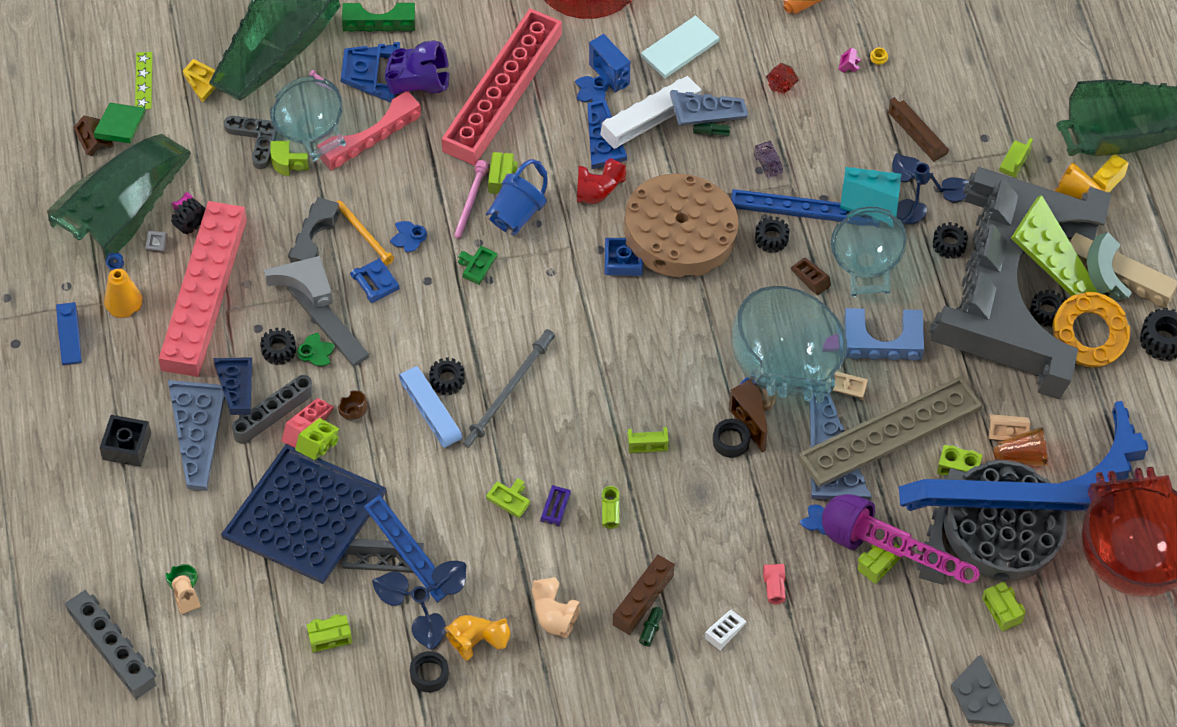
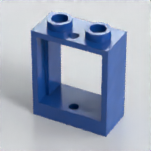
(609, 62)

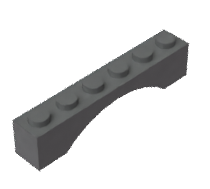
(935, 535)

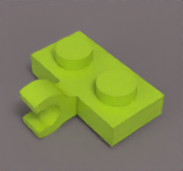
(509, 498)

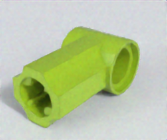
(610, 508)

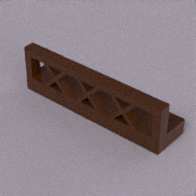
(917, 129)

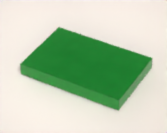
(119, 123)

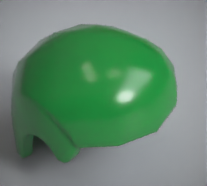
(182, 570)

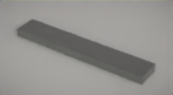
(333, 328)

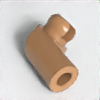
(768, 401)

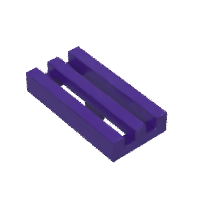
(551, 519)

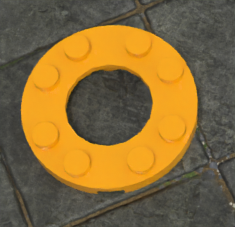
(1107, 309)

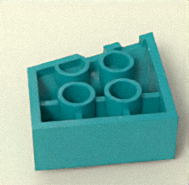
(870, 189)

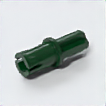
(711, 129)
(651, 626)

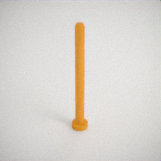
(386, 258)

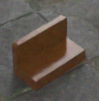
(85, 132)

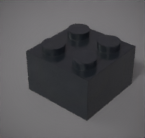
(125, 440)

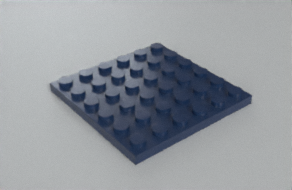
(303, 514)

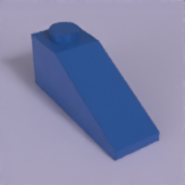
(69, 333)

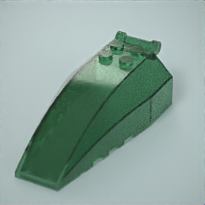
(268, 41)
(1119, 117)
(119, 193)

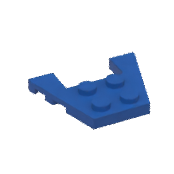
(361, 69)

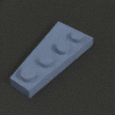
(704, 108)

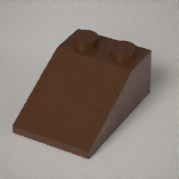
(748, 407)

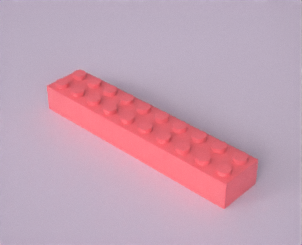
(501, 86)
(202, 289)

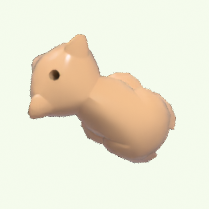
(554, 616)

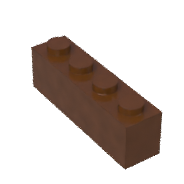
(643, 594)

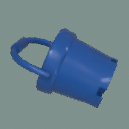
(518, 199)

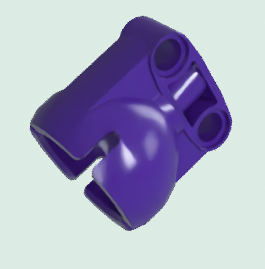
(418, 69)

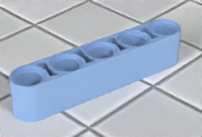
(430, 406)

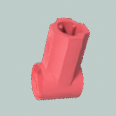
(774, 578)

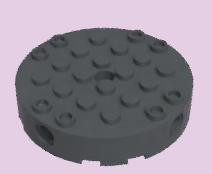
(1003, 540)

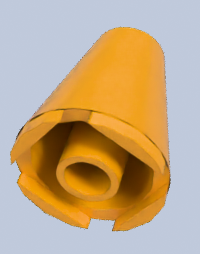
(1075, 182)
(121, 294)

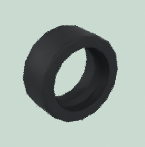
(727, 425)
(426, 657)

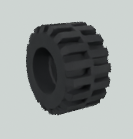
(1155, 343)

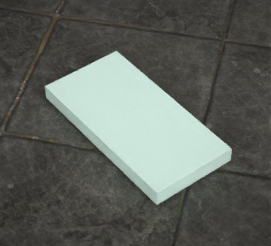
(680, 47)

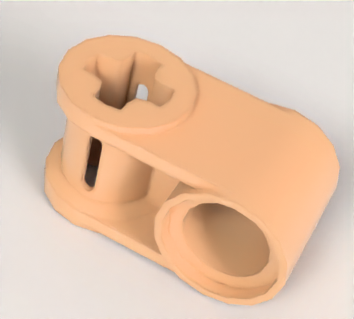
(185, 595)

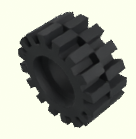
(188, 215)
(950, 231)
(772, 243)
(1042, 299)
(278, 355)
(447, 366)

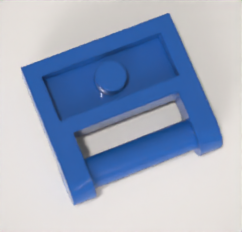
(379, 277)

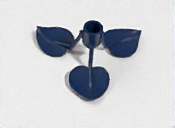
(911, 211)
(429, 628)

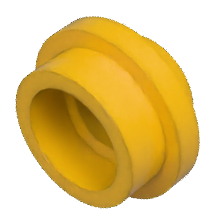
(879, 56)

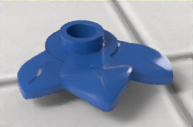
(592, 88)
(406, 236)
(814, 521)

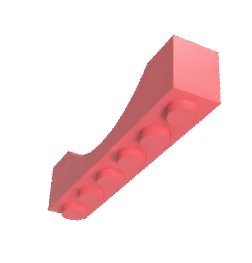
(400, 113)

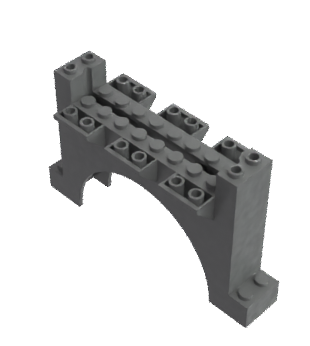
(992, 313)

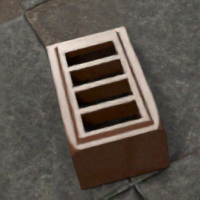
(817, 285)

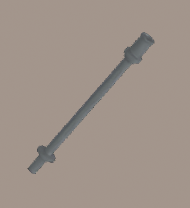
(539, 347)

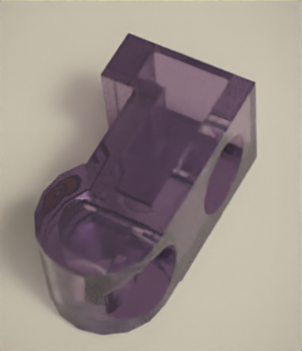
(768, 159)

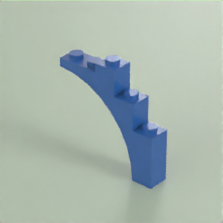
(1126, 448)

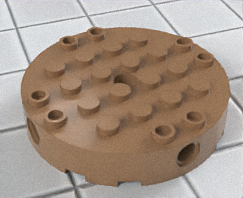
(680, 225)

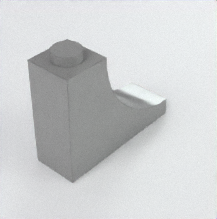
(304, 276)

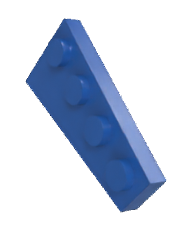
(599, 147)

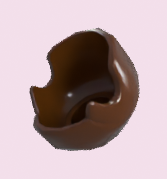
(353, 406)

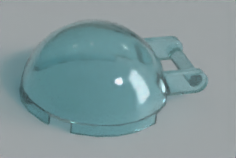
(309, 113)
(869, 246)

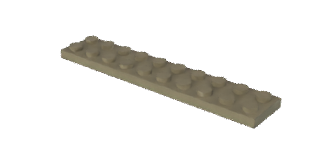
(889, 431)

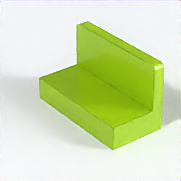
(1016, 158)

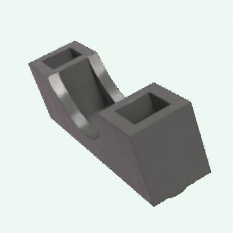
(321, 216)

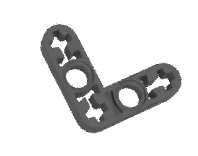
(262, 136)

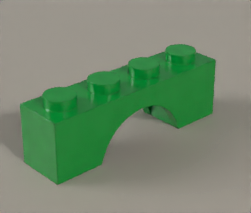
(400, 18)

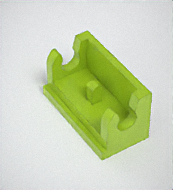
(647, 441)

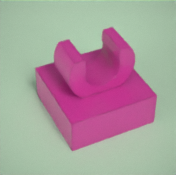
(849, 60)

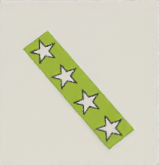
(143, 80)

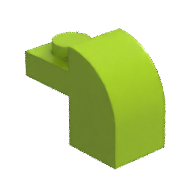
(284, 160)

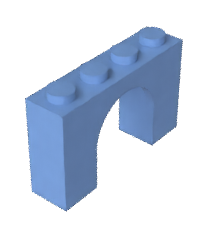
(861, 345)

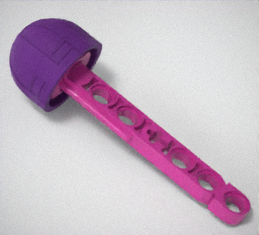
(851, 519)

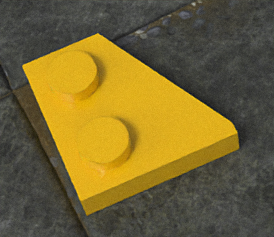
(198, 77)

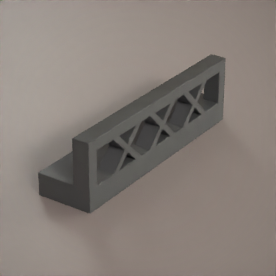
(375, 548)

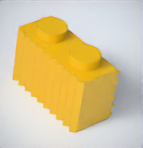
(1111, 173)

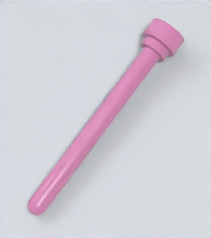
(481, 170)

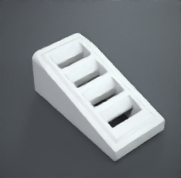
(719, 642)

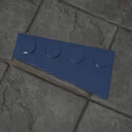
(236, 383)

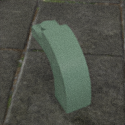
(1101, 269)

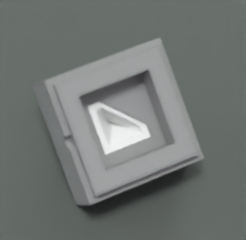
(156, 241)

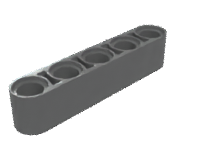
(269, 417)

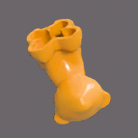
(469, 630)

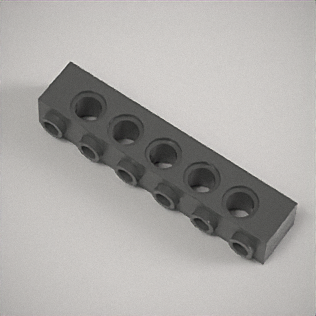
(137, 683)

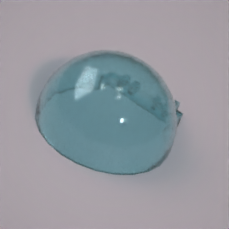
(788, 342)

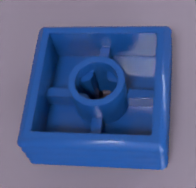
(617, 264)

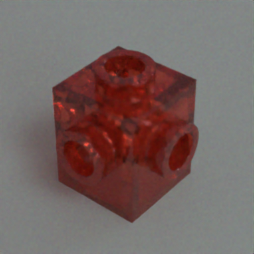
(782, 78)

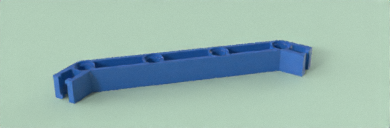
(994, 495)

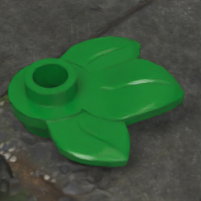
(317, 350)

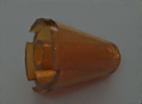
(1024, 448)

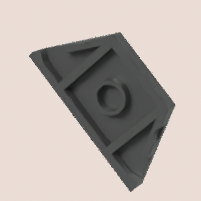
(980, 696)

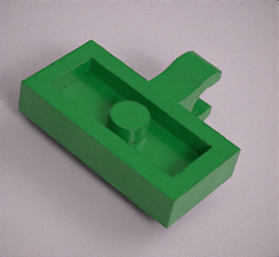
(478, 264)

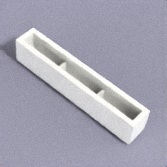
(645, 114)

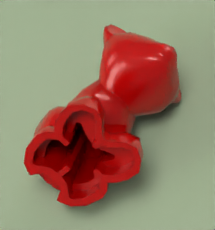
(594, 187)

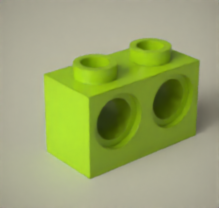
(317, 439)
(961, 458)

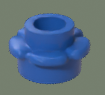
(114, 256)

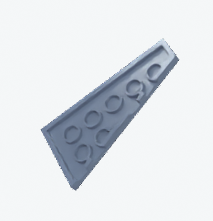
(197, 421)
(823, 426)

